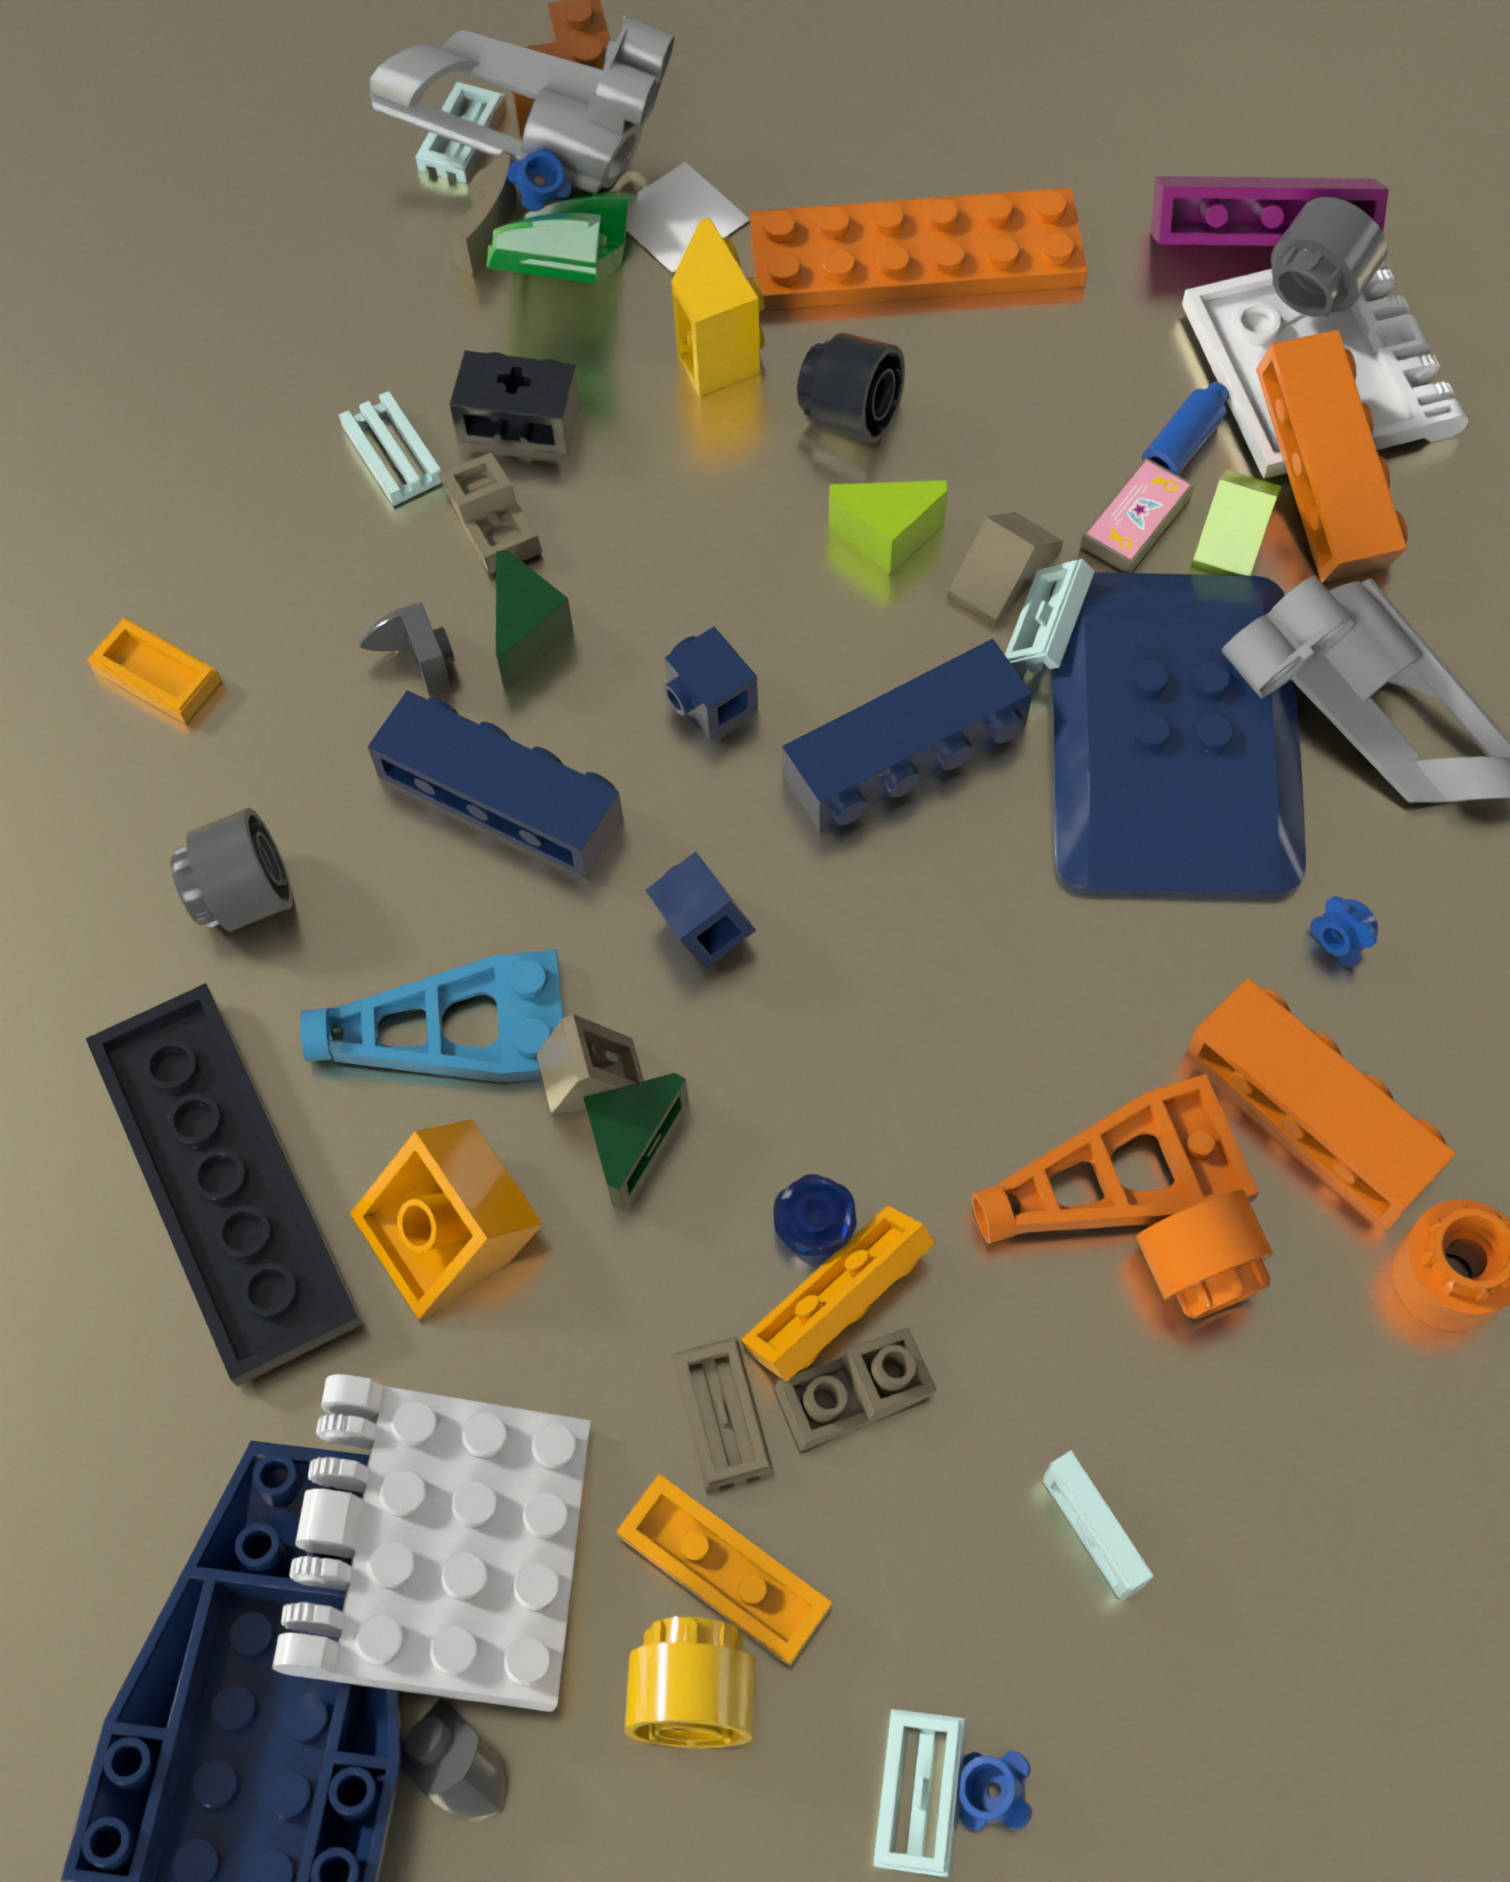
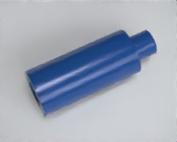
(1188, 428)

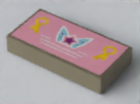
(1137, 515)

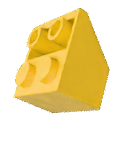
(716, 313)

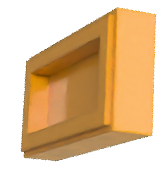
(154, 670)

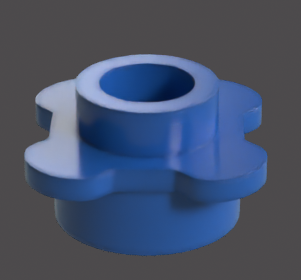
(541, 164)
(1345, 929)
(978, 1806)

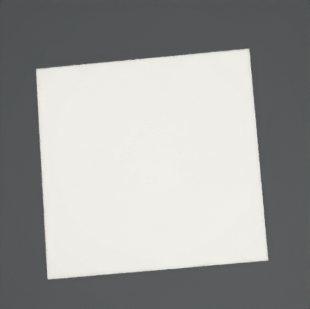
(671, 209)

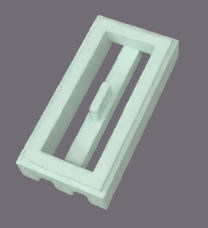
(460, 159)
(373, 417)
(1046, 621)
(1096, 1526)
(914, 1860)

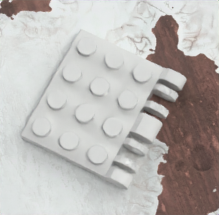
(1245, 315)
(451, 1547)

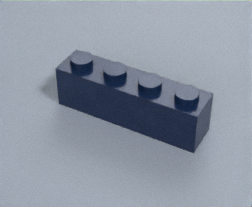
(906, 735)
(497, 782)

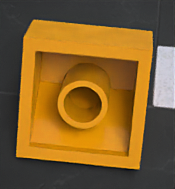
(444, 1216)

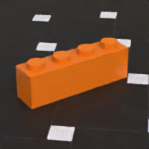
(1331, 456)
(1320, 1101)

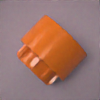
(1208, 1254)
(1433, 1287)

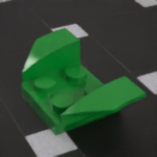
(566, 239)

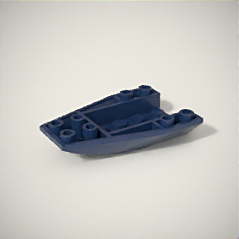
(213, 1753)

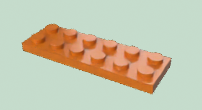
(917, 248)

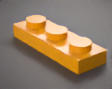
(838, 1293)
(724, 1569)

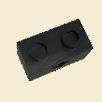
(515, 402)

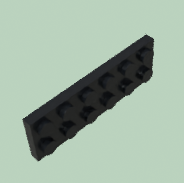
(223, 1185)

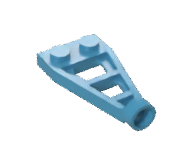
(527, 1010)

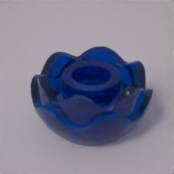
(814, 1195)

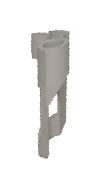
(578, 112)
(1344, 650)

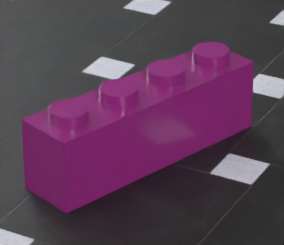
(1248, 208)

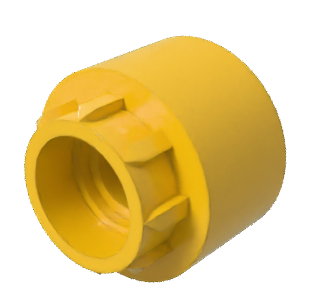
(691, 1685)

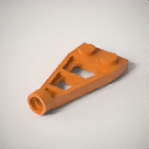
(1192, 1139)

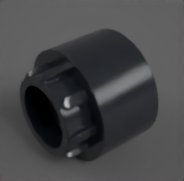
(852, 386)

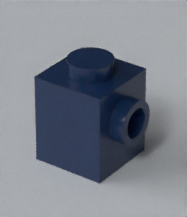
(710, 682)
(700, 910)

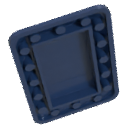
(1165, 752)

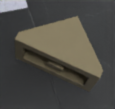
(1002, 565)
(585, 1061)

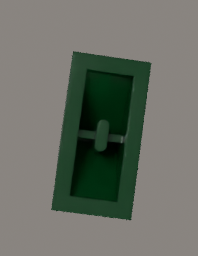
(529, 617)
(632, 1128)

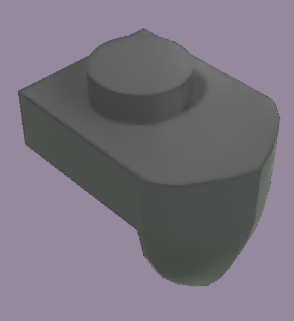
(412, 629)
(453, 1764)

